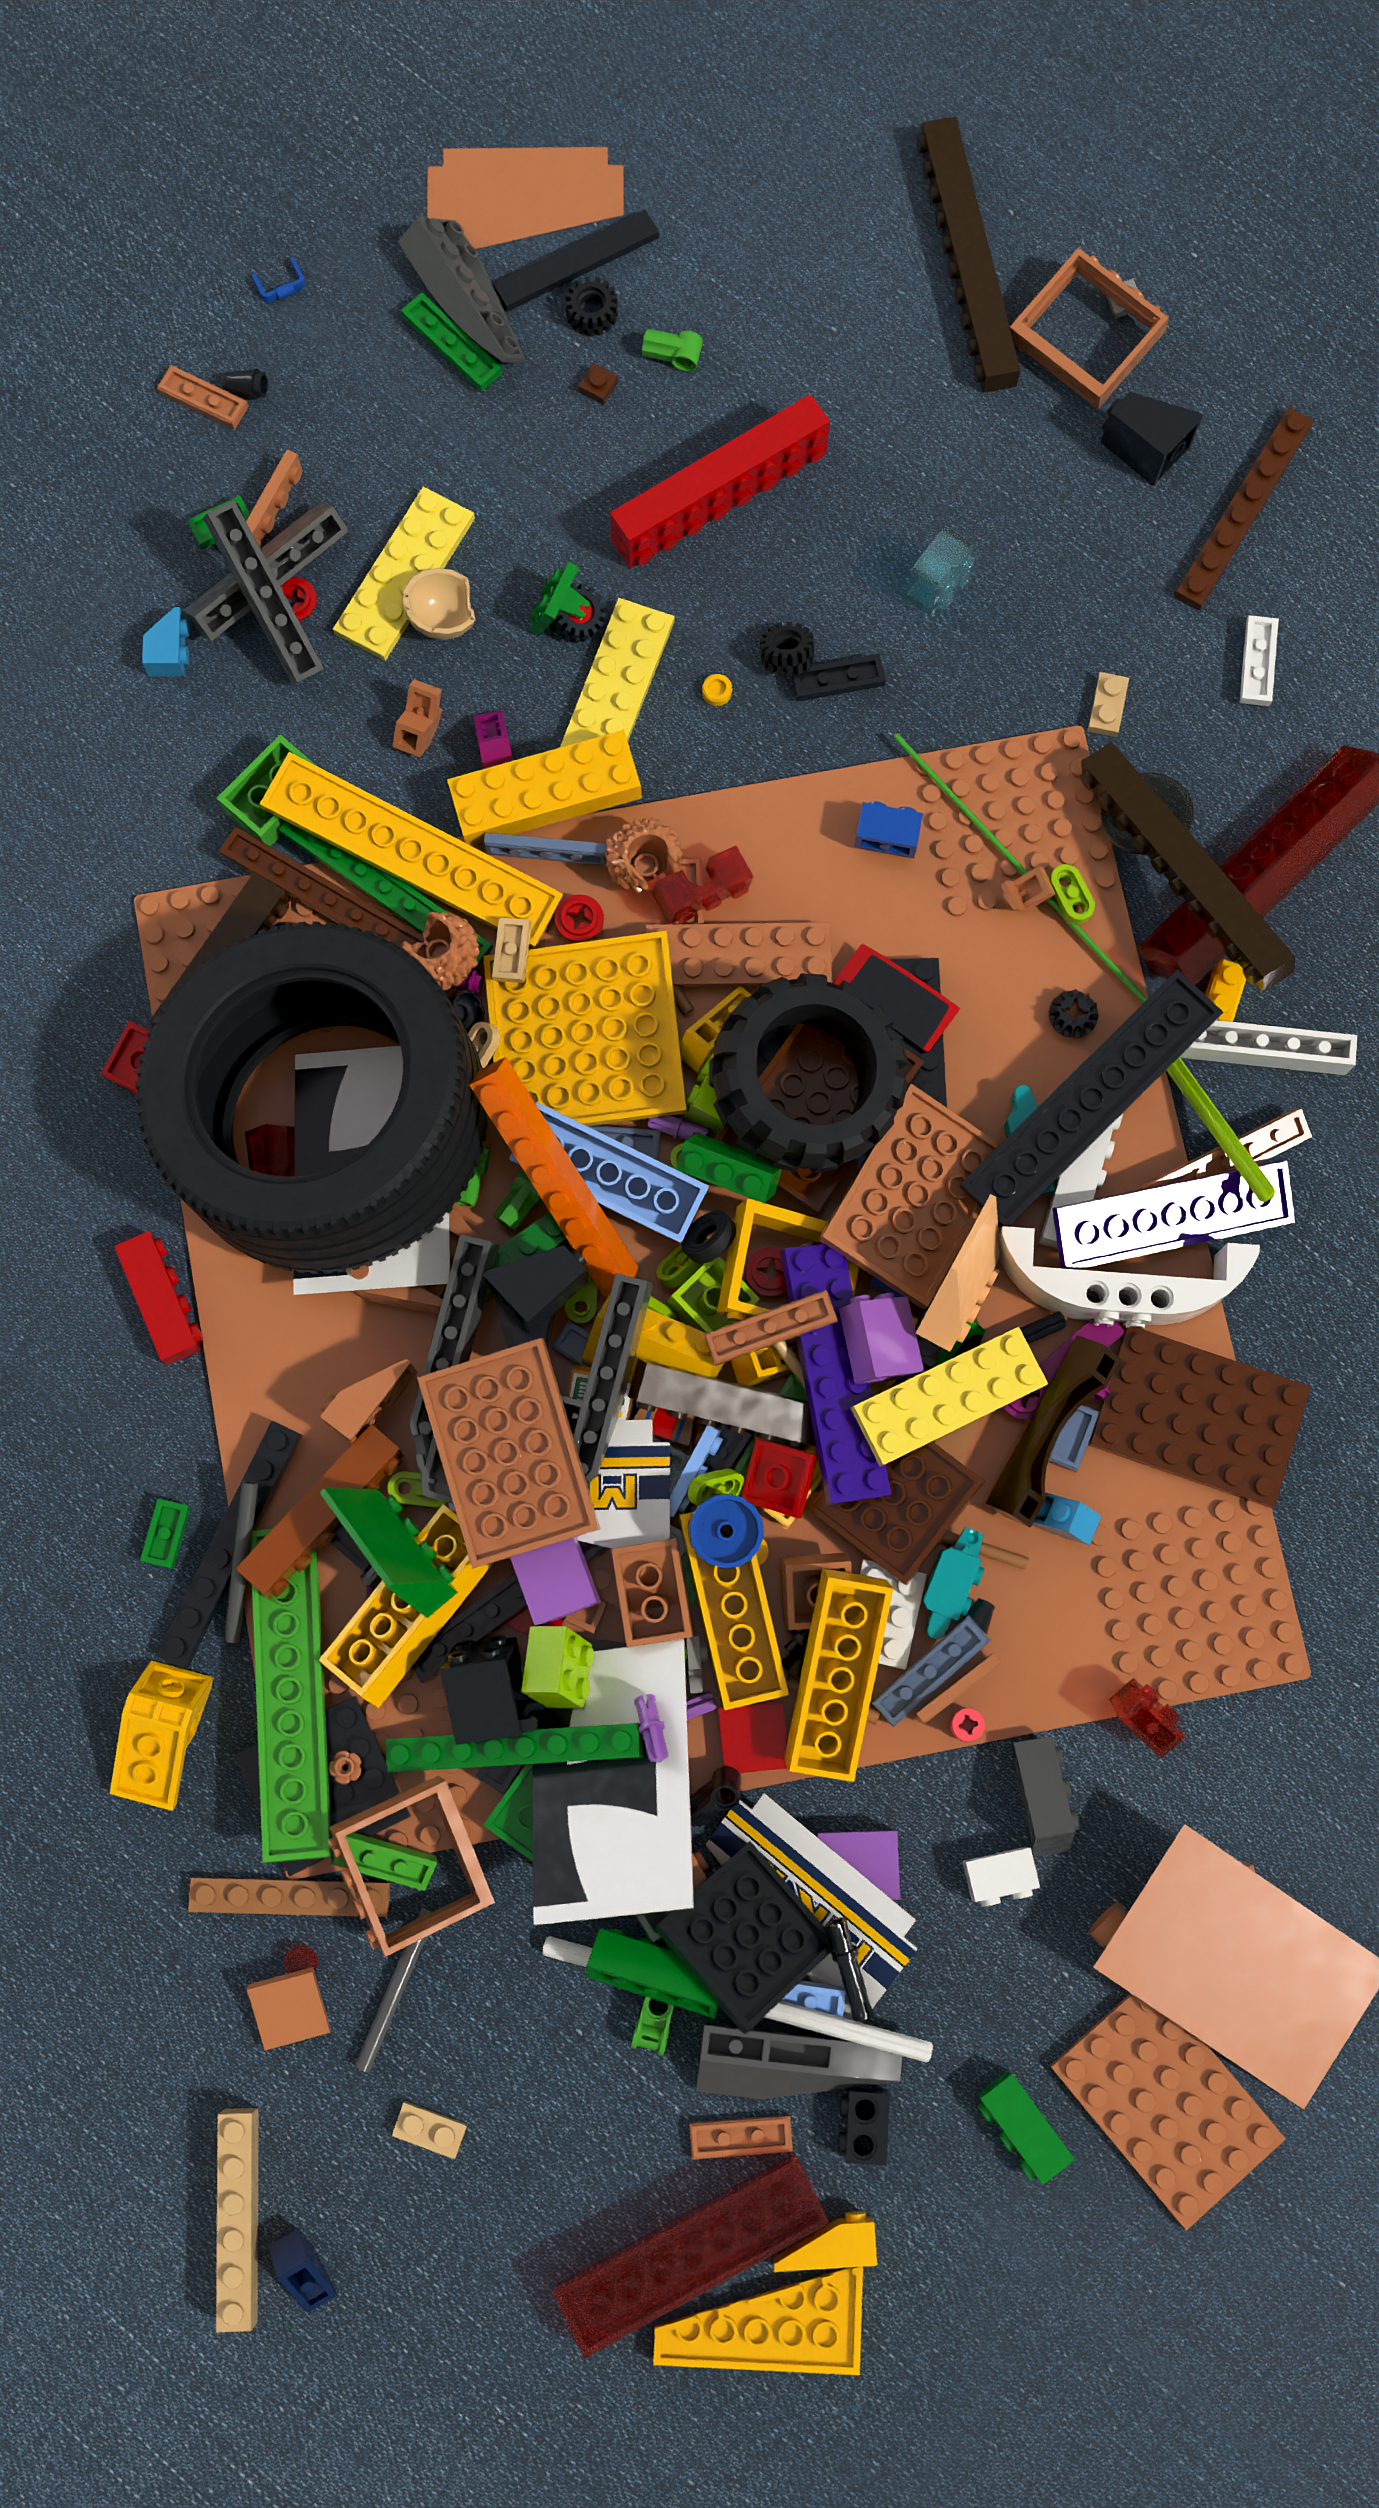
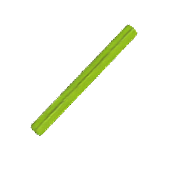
(1221, 1131)

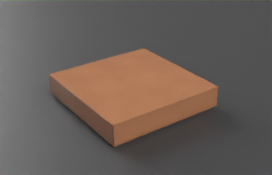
(288, 2008)

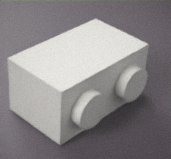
(1001, 1875)

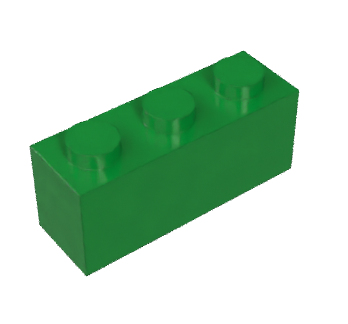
(729, 1167)
(1024, 2128)

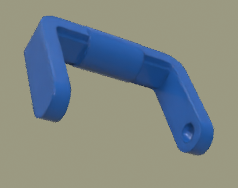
(283, 290)

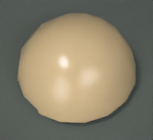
(439, 603)

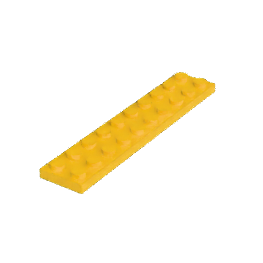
(407, 847)

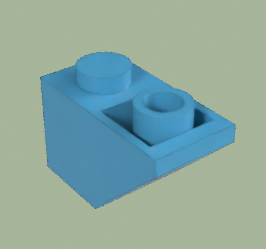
(165, 645)
(1068, 1519)

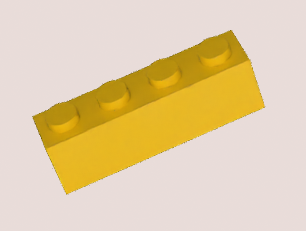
(662, 1342)

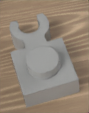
(696, 1655)

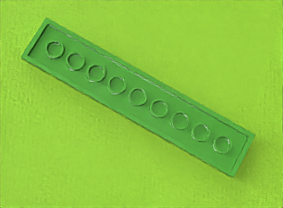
(291, 1719)

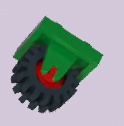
(567, 607)

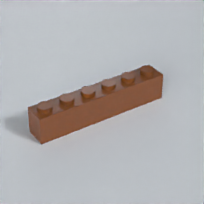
(311, 1519)

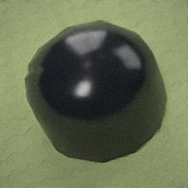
(467, 1007)

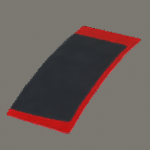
(912, 1005)

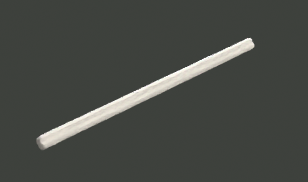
(789, 2013)

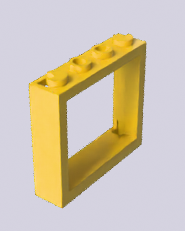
(772, 1217)

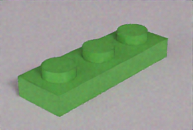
(390, 1861)

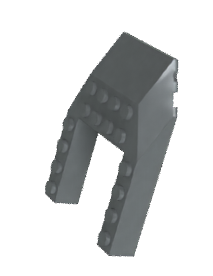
(454, 1335)

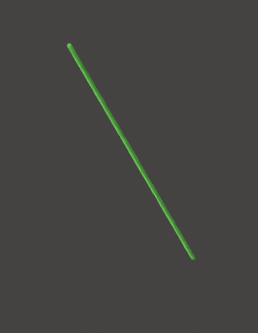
(1017, 865)

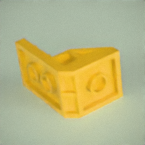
(155, 1733)

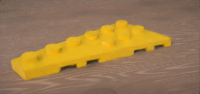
(787, 2329)

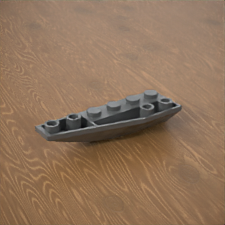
(460, 284)
(786, 2063)

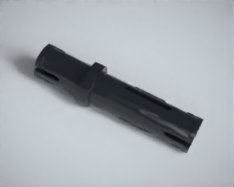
(846, 1957)

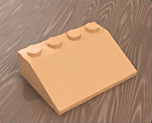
(965, 1283)

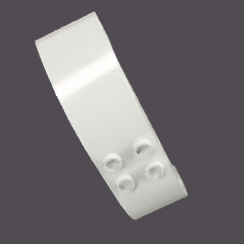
(1068, 1288)

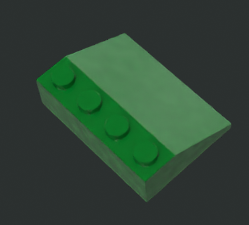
(392, 1546)

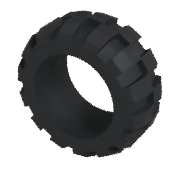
(856, 1025)

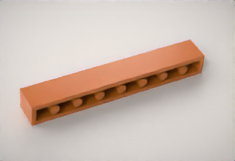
(552, 1173)

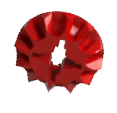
(305, 593)
(573, 907)
(757, 1280)

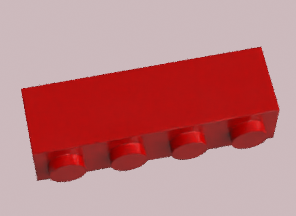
(158, 1297)

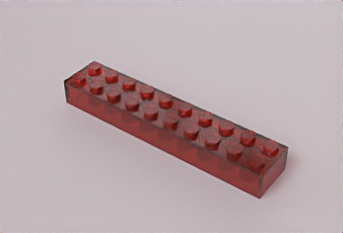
(1274, 858)

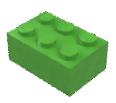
(243, 796)

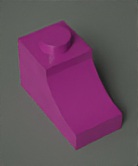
(492, 739)

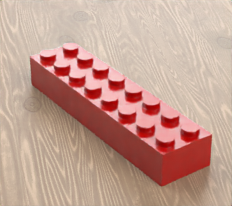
(720, 482)

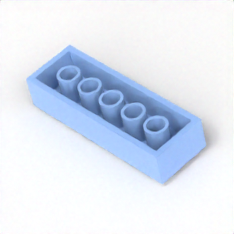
(628, 1179)

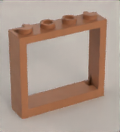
(1056, 362)
(480, 1893)

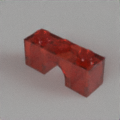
(682, 899)

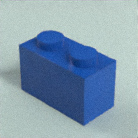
(888, 829)

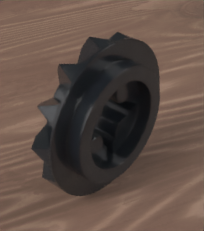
(1062, 1021)

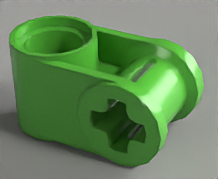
(652, 2028)

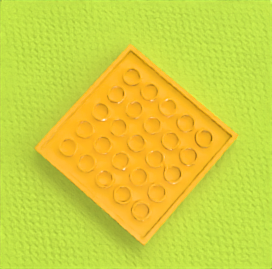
(594, 1029)

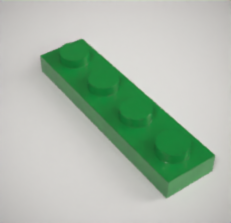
(451, 342)

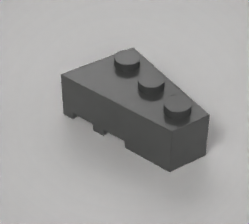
(1044, 1795)

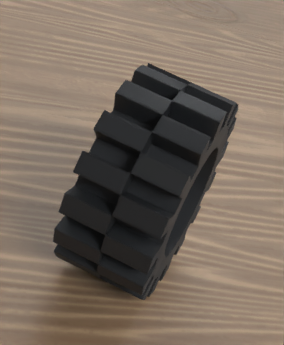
(591, 321)
(784, 637)

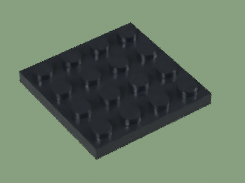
(350, 1732)
(746, 1937)

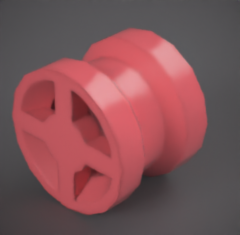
(961, 1726)

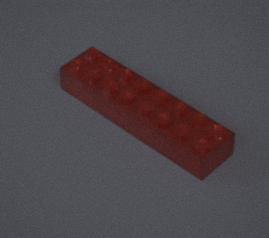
(690, 2255)

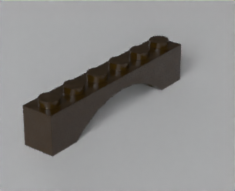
(1022, 1483)

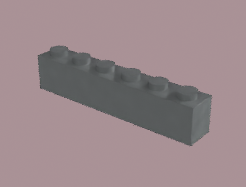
(285, 555)
(262, 592)

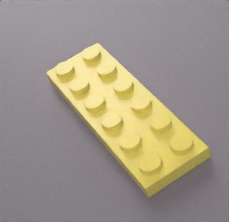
(420, 543)
(620, 672)
(949, 1396)

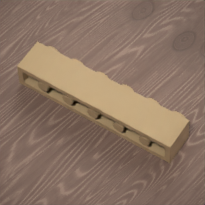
(237, 2220)

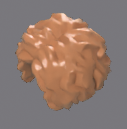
(642, 854)
(447, 948)

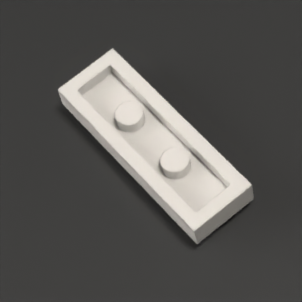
(1259, 660)

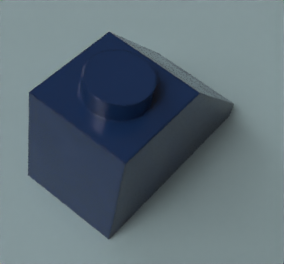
(301, 2270)

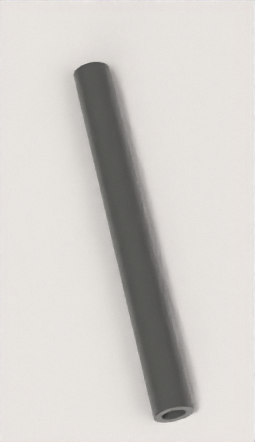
(241, 1551)
(390, 2002)

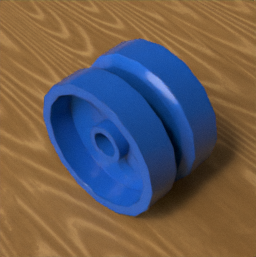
(706, 1525)

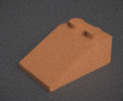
(366, 1400)
(652, 1593)

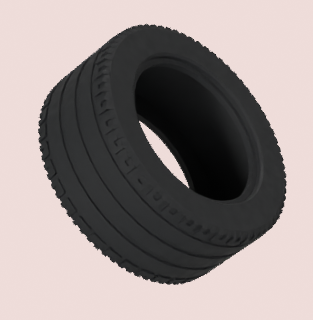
(244, 1009)

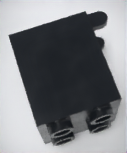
(485, 1691)

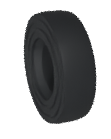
(717, 1244)

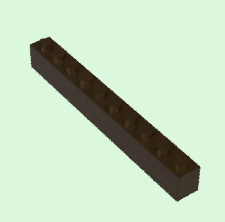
(969, 255)
(1187, 868)

